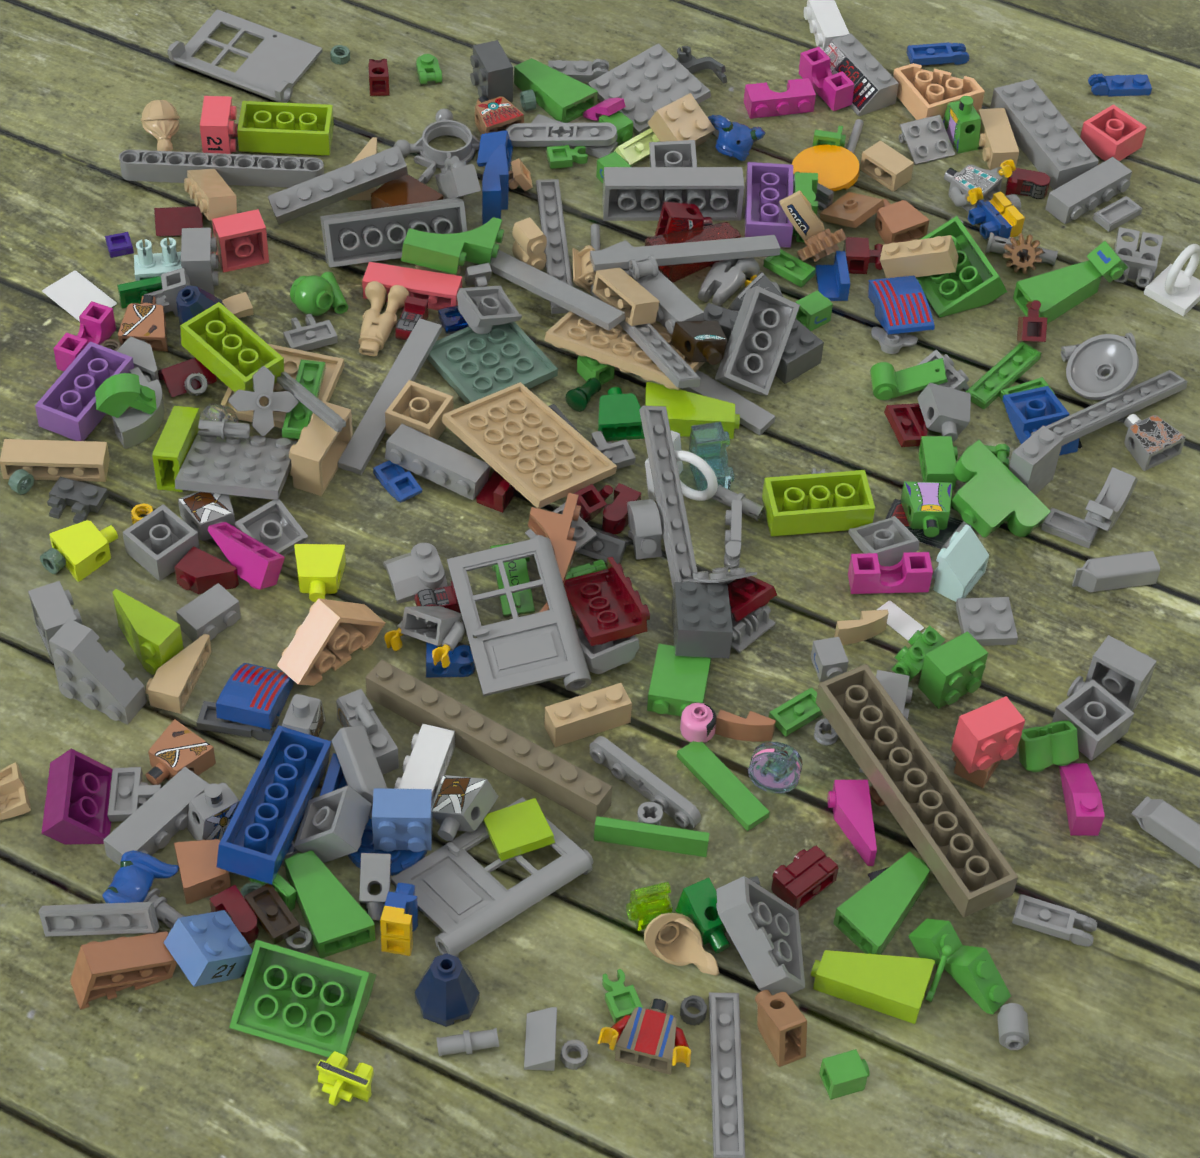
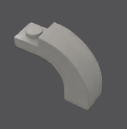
(135, 425)
(1111, 500)

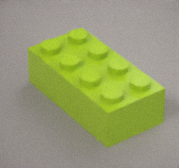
(285, 128)
(229, 348)
(817, 502)

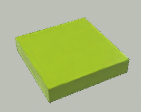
(518, 829)

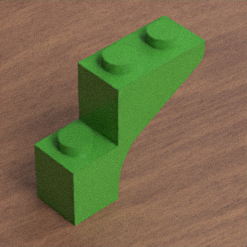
(968, 965)

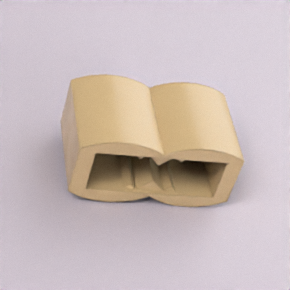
(529, 243)

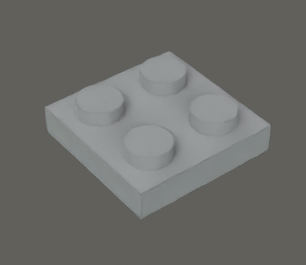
(987, 620)

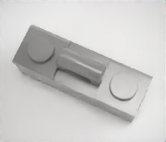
(457, 179)
(356, 710)

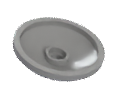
(1095, 359)

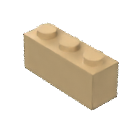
(997, 138)
(919, 257)
(626, 294)
(587, 714)

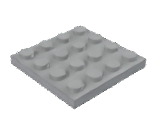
(648, 84)
(236, 466)

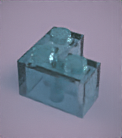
(710, 444)

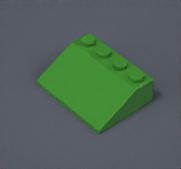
(973, 282)
(301, 1000)

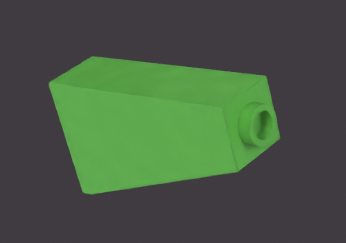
(554, 91)
(1058, 289)
(882, 905)
(327, 907)

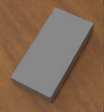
(1117, 213)
(1070, 528)

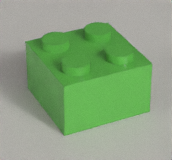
(953, 670)

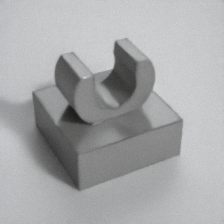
(478, 275)

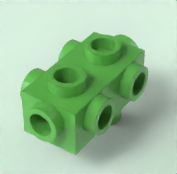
(911, 659)

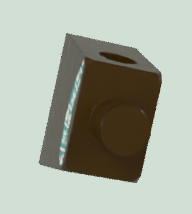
(700, 340)

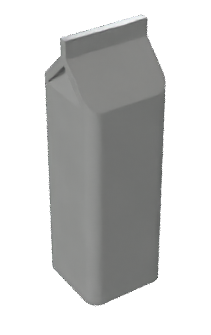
(1117, 572)
(358, 761)
(1170, 827)

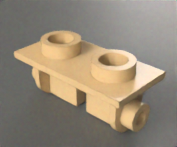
(582, 268)

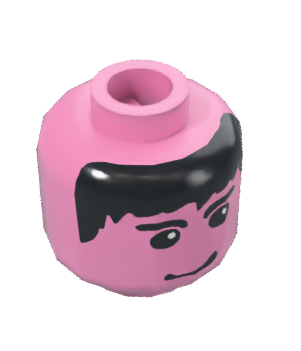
(698, 722)

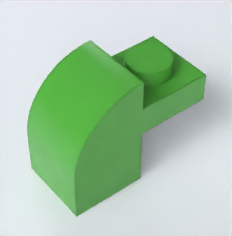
(124, 391)

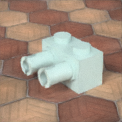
(153, 265)

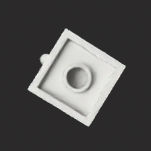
(1176, 287)
(691, 458)

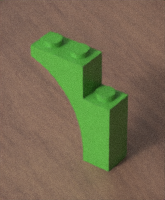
(450, 251)

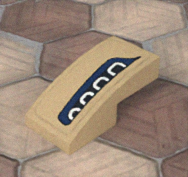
(801, 215)

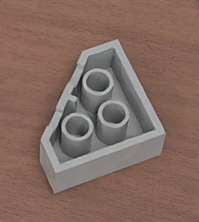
(93, 674)
(764, 934)

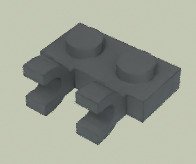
(79, 495)

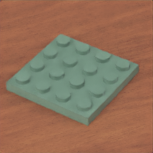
(490, 361)

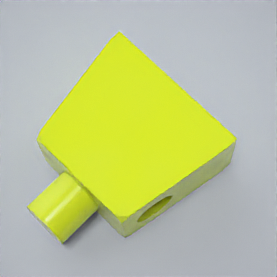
(83, 547)
(319, 568)

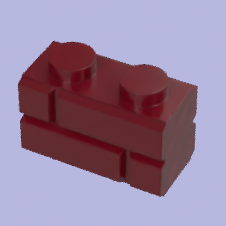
(804, 877)

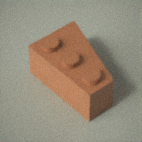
(119, 964)

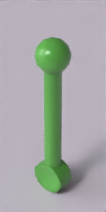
(947, 950)

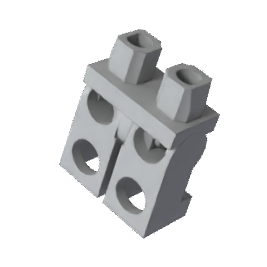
(1140, 263)

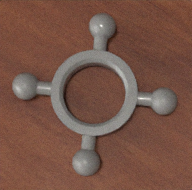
(443, 126)

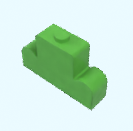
(994, 495)

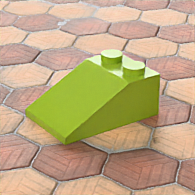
(148, 632)

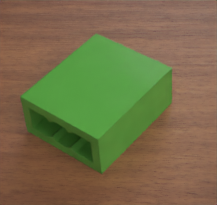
(677, 681)

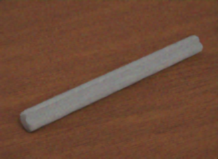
(311, 402)

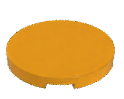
(834, 164)

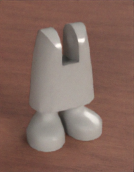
(726, 278)

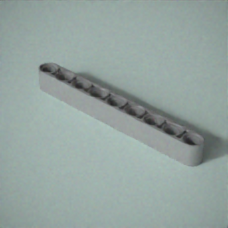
(233, 168)

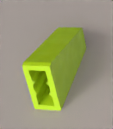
(691, 409)
(174, 445)
(875, 981)

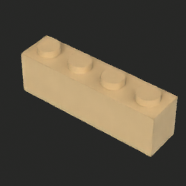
(210, 193)
(56, 459)

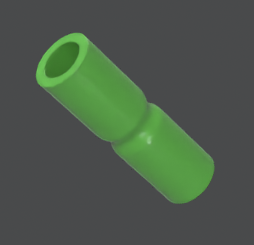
(339, 302)

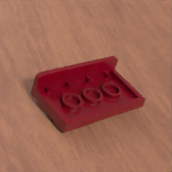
(606, 605)

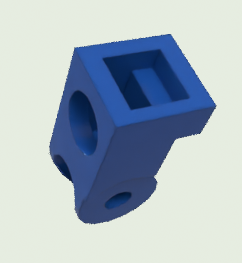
(460, 663)

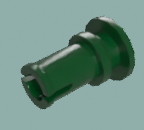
(580, 396)

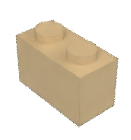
(886, 166)

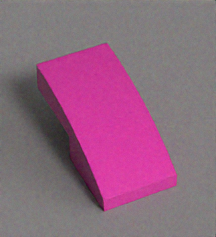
(605, 107)

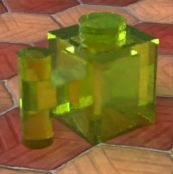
(648, 903)

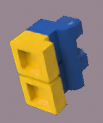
(997, 217)
(399, 920)

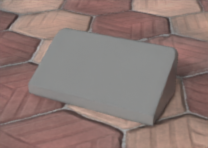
(540, 1040)

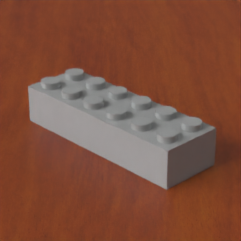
(1043, 132)
(641, 191)
(381, 231)

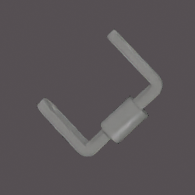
(429, 172)

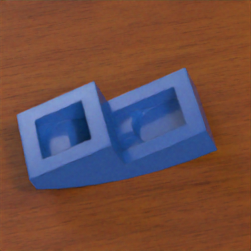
(396, 481)

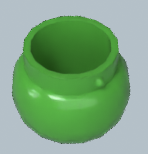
(312, 294)

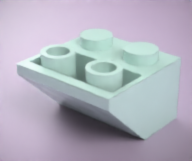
(960, 565)

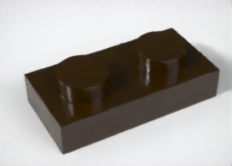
(272, 913)

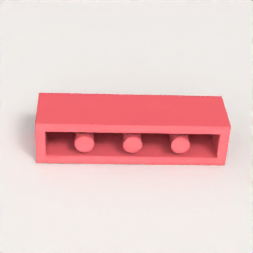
(435, 287)

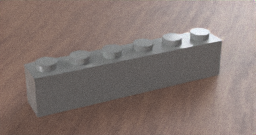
(338, 184)
(673, 303)

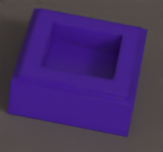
(119, 244)

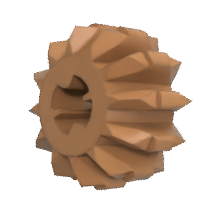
(1032, 251)

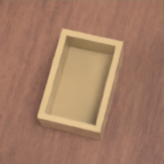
(318, 452)

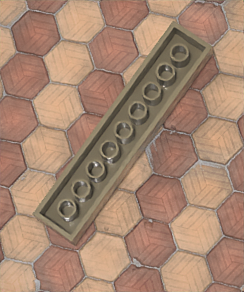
(916, 791)

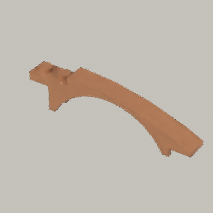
(559, 530)

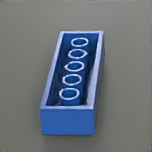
(273, 805)

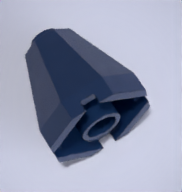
(193, 301)
(447, 991)

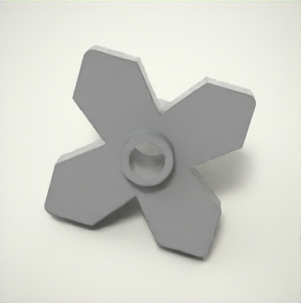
(277, 401)

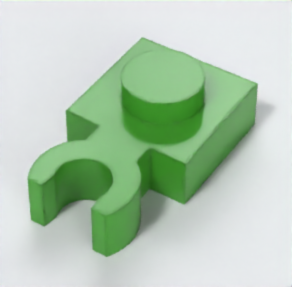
(564, 156)
(620, 999)

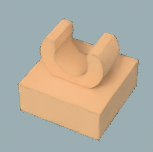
(519, 176)

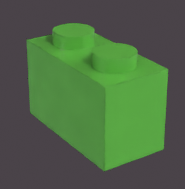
(938, 459)

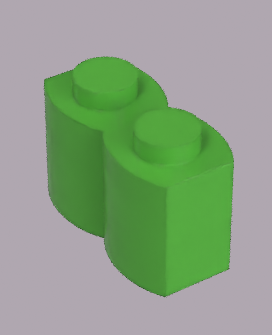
(1048, 745)

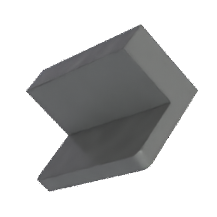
(605, 546)

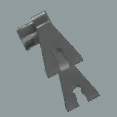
(694, 65)

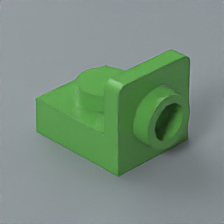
(829, 138)

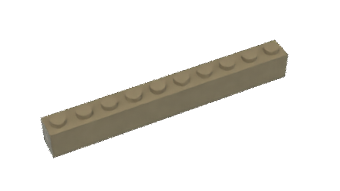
(490, 742)

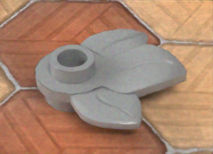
(893, 342)

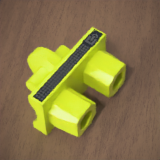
(343, 1083)

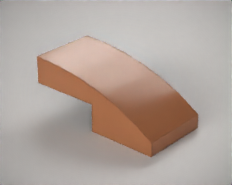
(753, 728)

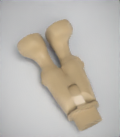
(378, 326)

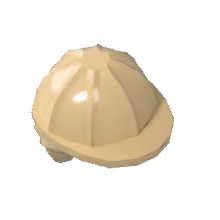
(162, 122)
(678, 942)

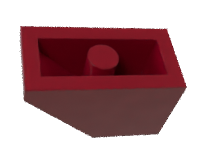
(202, 571)

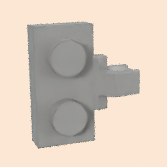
(617, 452)
(128, 792)

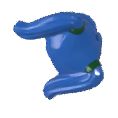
(731, 132)
(136, 877)

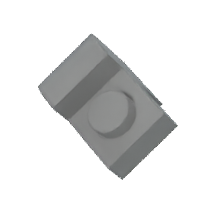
(171, 283)
(646, 528)

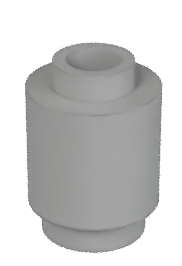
(1013, 1026)

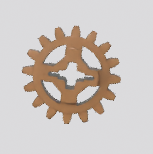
(821, 244)

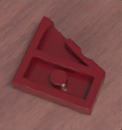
(906, 423)
(748, 594)

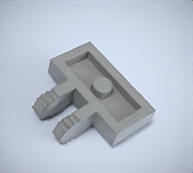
(310, 336)

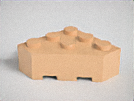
(930, 92)
(328, 639)

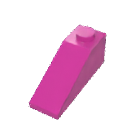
(252, 559)
(1082, 800)
(854, 815)

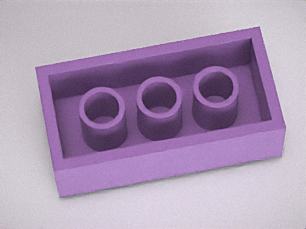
(764, 189)
(71, 401)

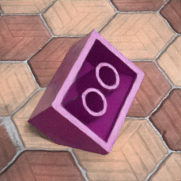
(77, 800)

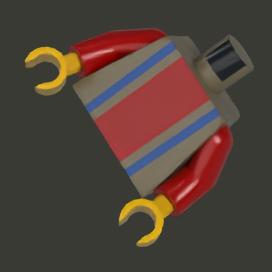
(648, 1039)

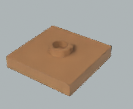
(851, 210)

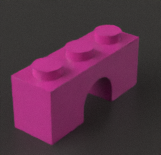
(833, 89)
(764, 102)
(96, 326)
(910, 575)

